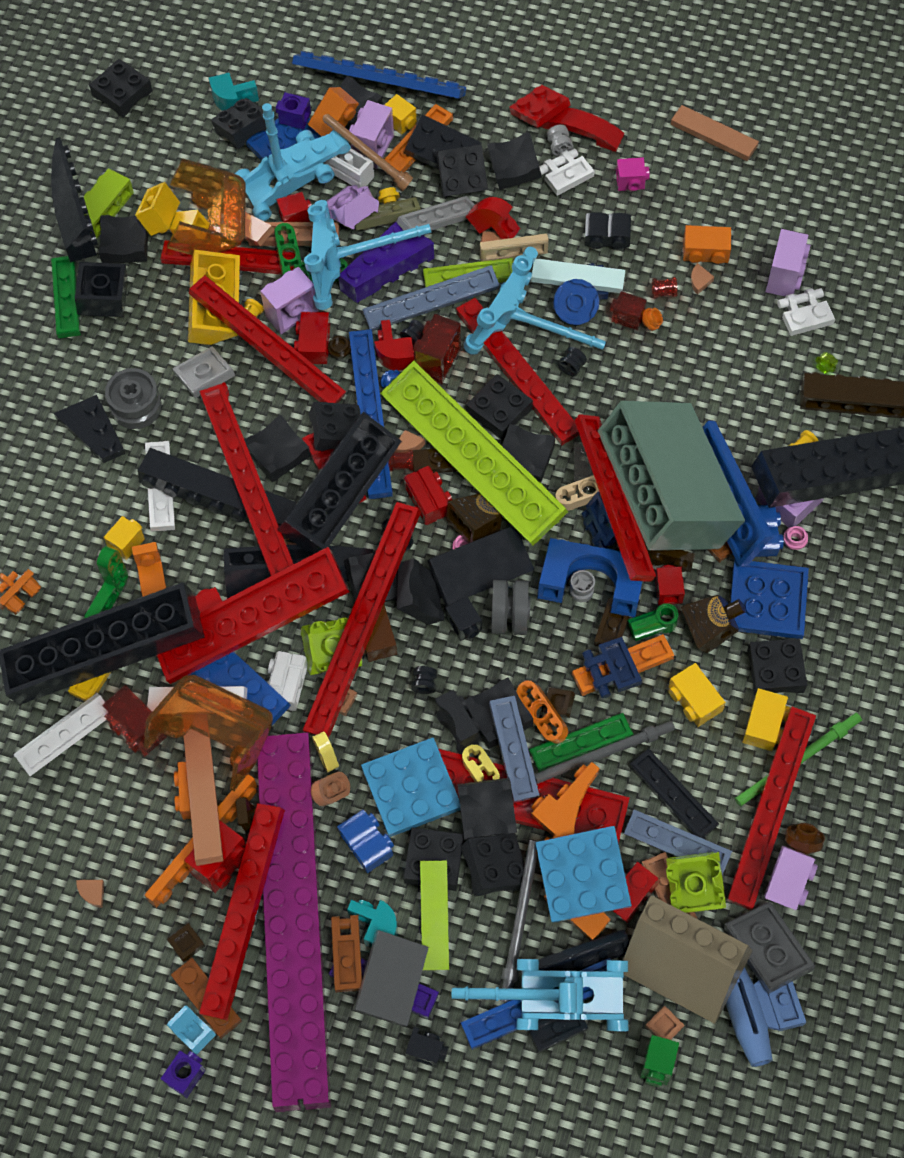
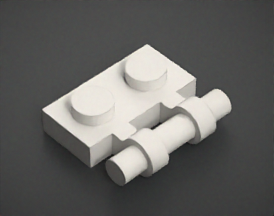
(568, 176)
(809, 317)

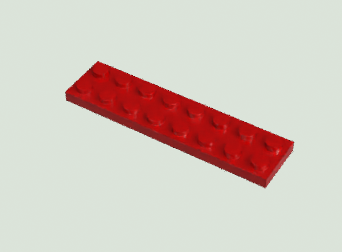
(258, 612)
(596, 811)

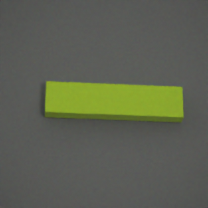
(435, 275)
(435, 914)

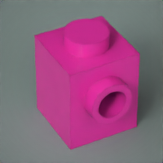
(631, 174)

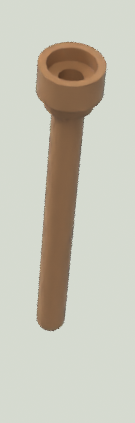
(400, 178)

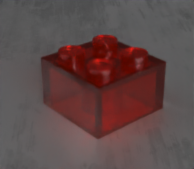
(438, 347)
(128, 718)

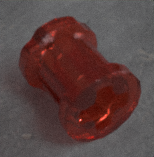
(664, 287)
(401, 460)

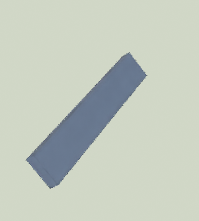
(432, 298)

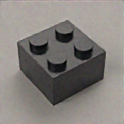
(101, 289)

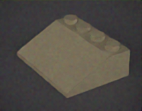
(685, 959)

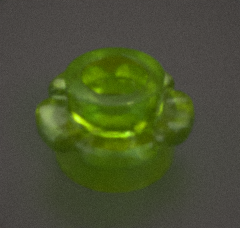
(826, 362)

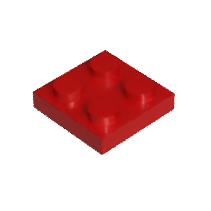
(539, 106)

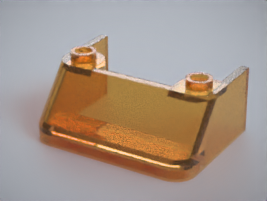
(224, 198)
(216, 714)

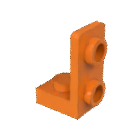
(149, 568)

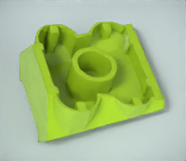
(320, 643)
(696, 882)

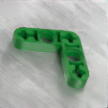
(292, 246)
(115, 578)

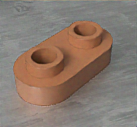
(330, 789)

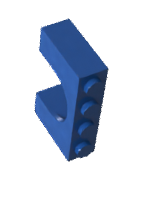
(567, 557)

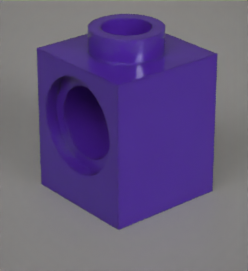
(293, 110)
(186, 1085)

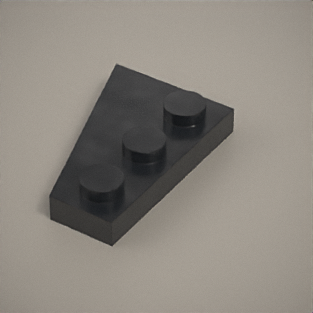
(92, 427)

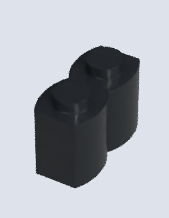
(608, 230)

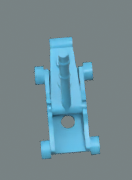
(290, 166)
(325, 255)
(506, 308)

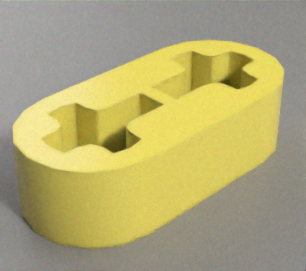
(325, 751)
(485, 763)

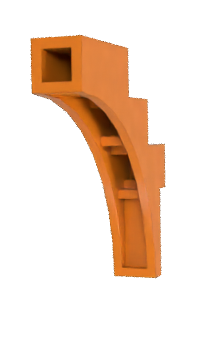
(559, 820)

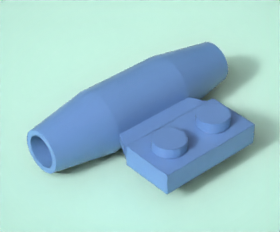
(755, 1011)

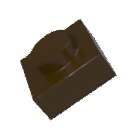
(561, 700)
(185, 942)

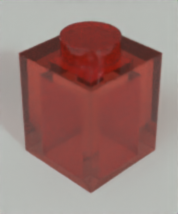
(628, 310)

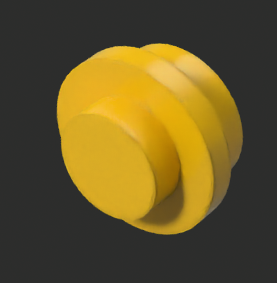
(388, 195)

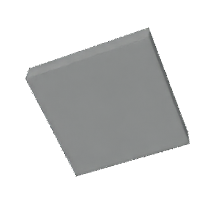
(203, 371)

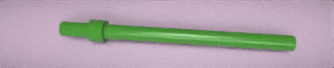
(837, 732)

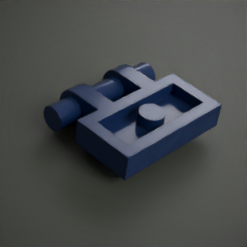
(598, 523)
(619, 665)

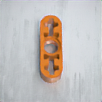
(551, 716)

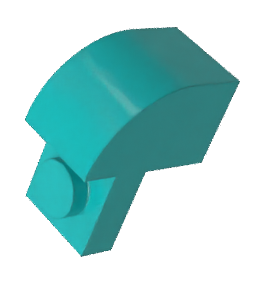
(227, 94)
(380, 919)

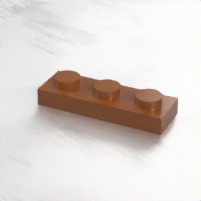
(194, 983)

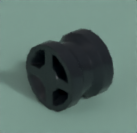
(414, 331)
(572, 361)
(424, 680)

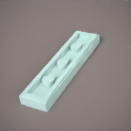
(559, 272)

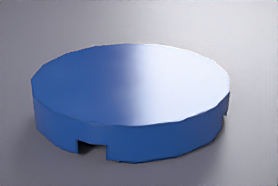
(576, 301)

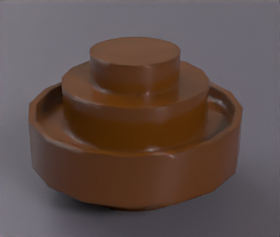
(804, 838)

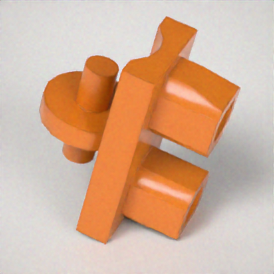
(25, 582)

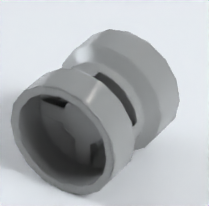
(559, 139)
(582, 579)

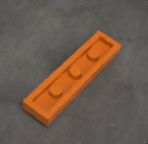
(402, 161)
(644, 655)

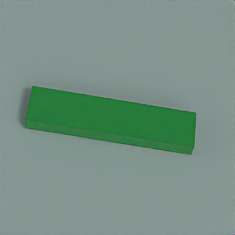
(64, 297)
(581, 742)

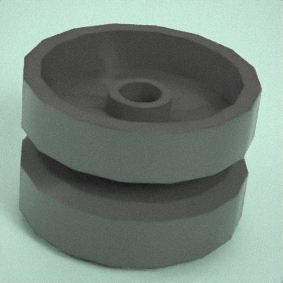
(133, 398)
(510, 607)

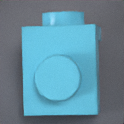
(191, 1029)

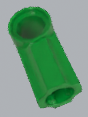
(651, 623)

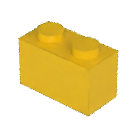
(157, 209)
(696, 695)
(765, 720)

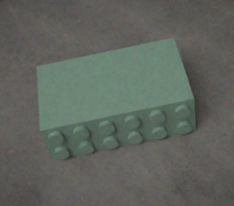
(670, 476)

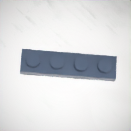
(514, 748)
(670, 838)

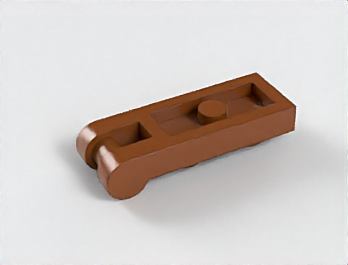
(346, 954)

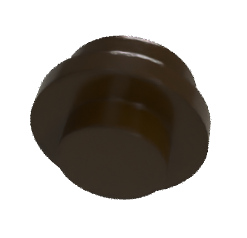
(339, 347)

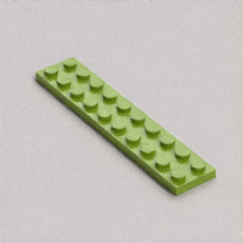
(474, 453)

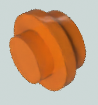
(652, 318)

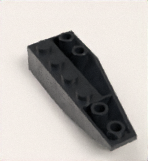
(70, 208)
(247, 566)

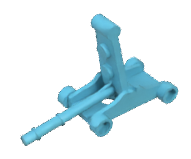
(539, 995)

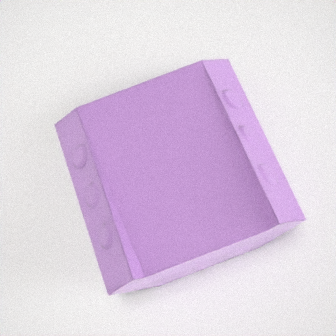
(352, 205)

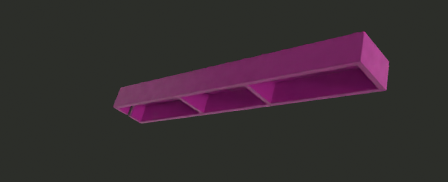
(294, 931)

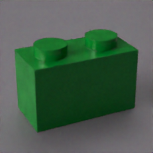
(659, 1061)

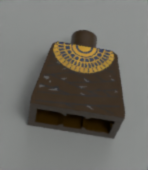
(473, 517)
(712, 621)

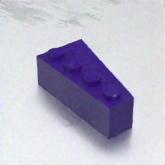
(384, 265)

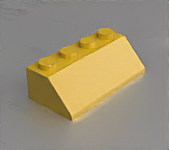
(224, 272)

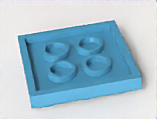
(411, 787)
(583, 874)

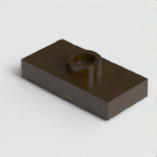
(431, 458)
(245, 813)

